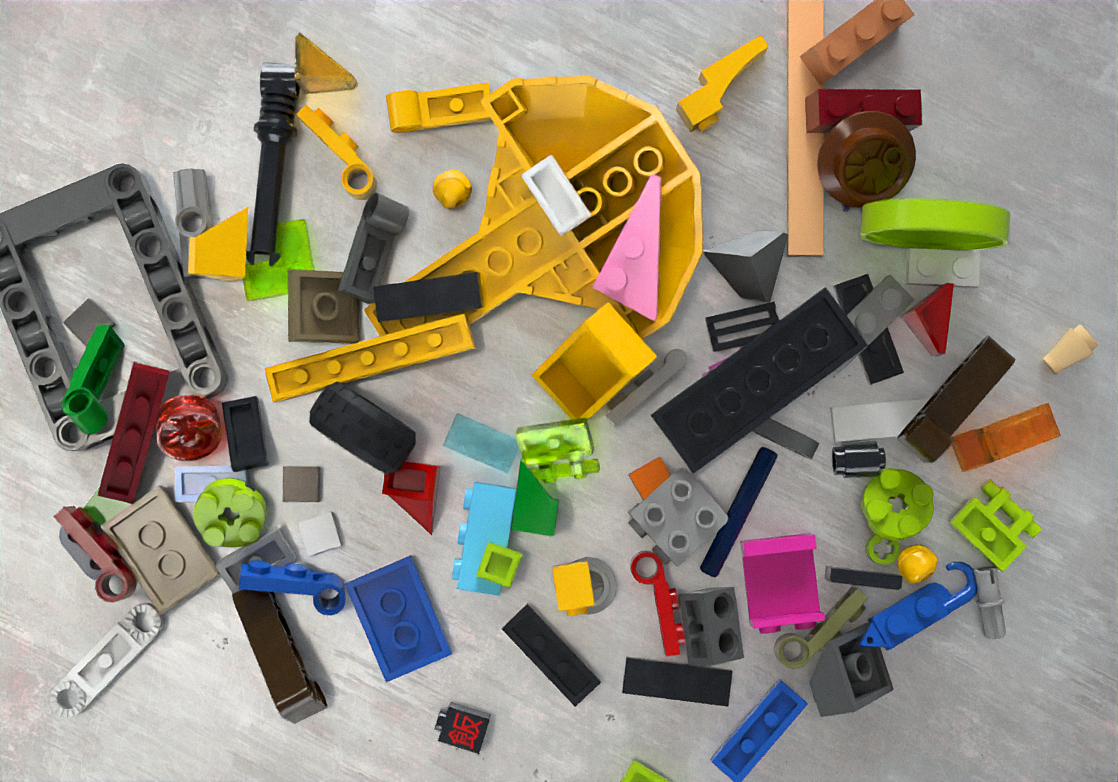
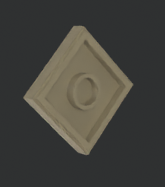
(318, 310)

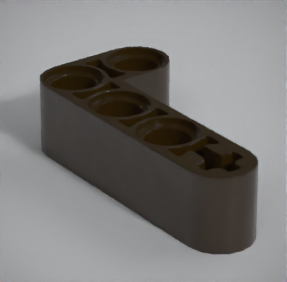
(932, 427)
(289, 684)

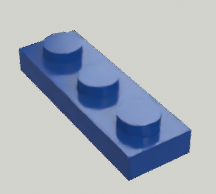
(758, 731)

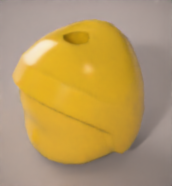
(452, 188)
(916, 563)

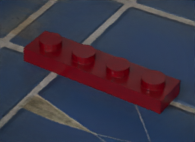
(133, 432)

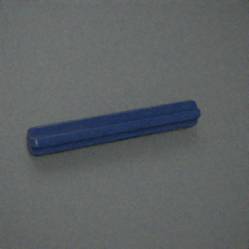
(738, 512)

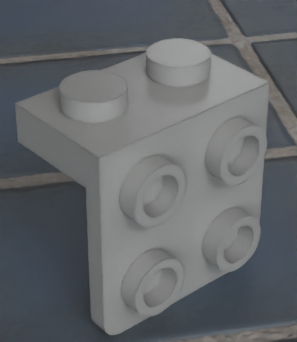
(677, 517)

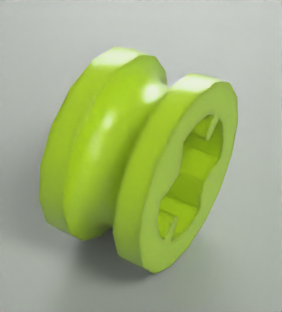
(888, 557)

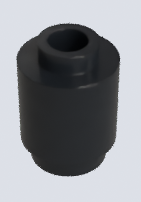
(858, 459)

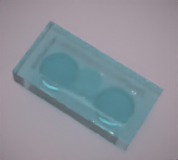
(482, 443)

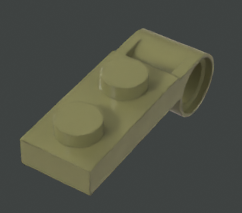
(847, 608)

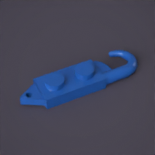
(918, 611)

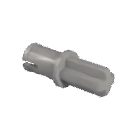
(990, 602)

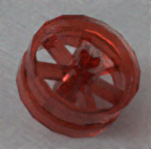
(194, 442)

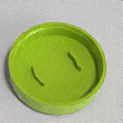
(935, 224)

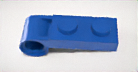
(294, 580)

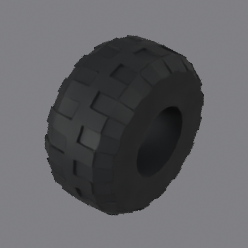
(362, 428)

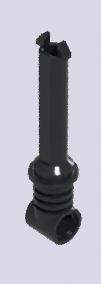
(274, 132)

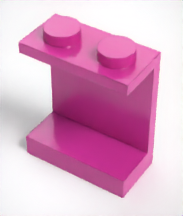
(781, 582)

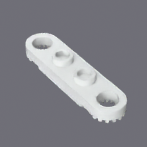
(106, 660)

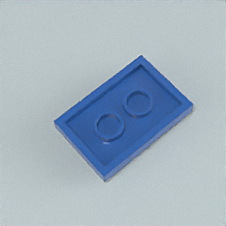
(398, 618)

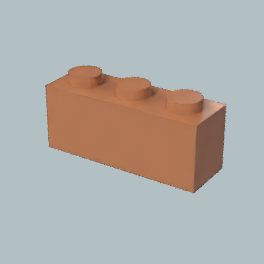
(855, 37)

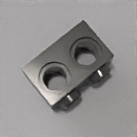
(711, 626)

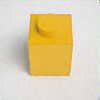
(573, 587)

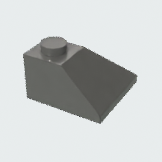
(849, 675)

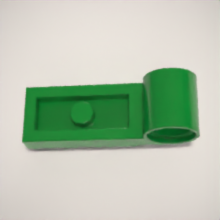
(90, 379)

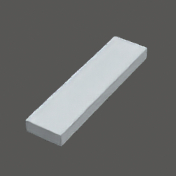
(879, 419)

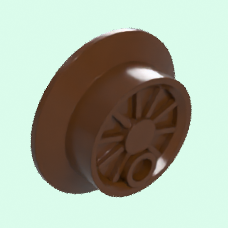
(866, 158)

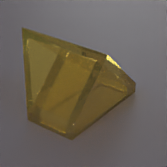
(318, 71)

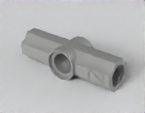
(190, 201)

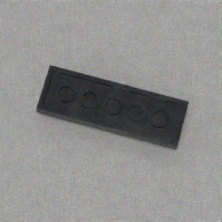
(759, 380)

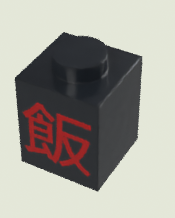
(462, 727)

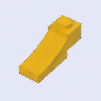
(704, 105)

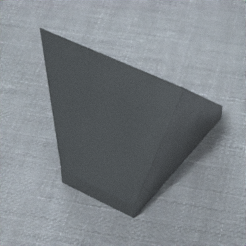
(750, 263)

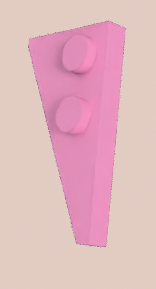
(632, 266)

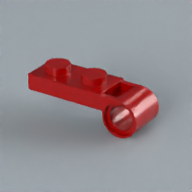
(666, 602)

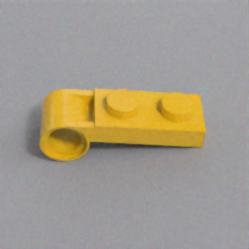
(436, 108)
(343, 147)

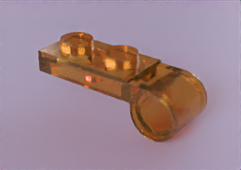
(1005, 437)

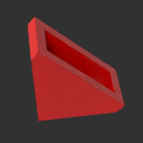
(931, 319)
(415, 491)

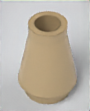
(1070, 349)

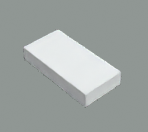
(556, 195)

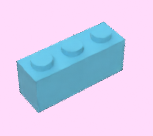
(488, 521)

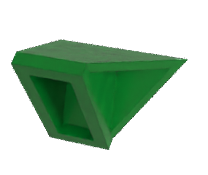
(533, 508)

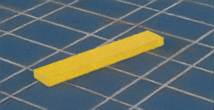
(370, 357)

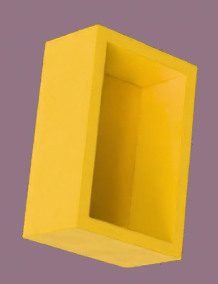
(593, 364)

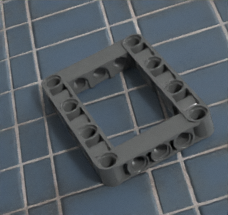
(161, 273)

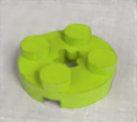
(915, 496)
(227, 532)

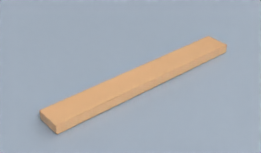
(804, 186)

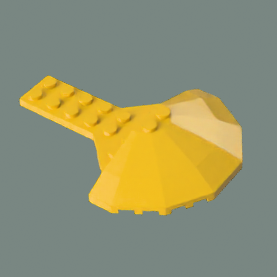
(608, 153)

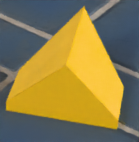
(221, 250)

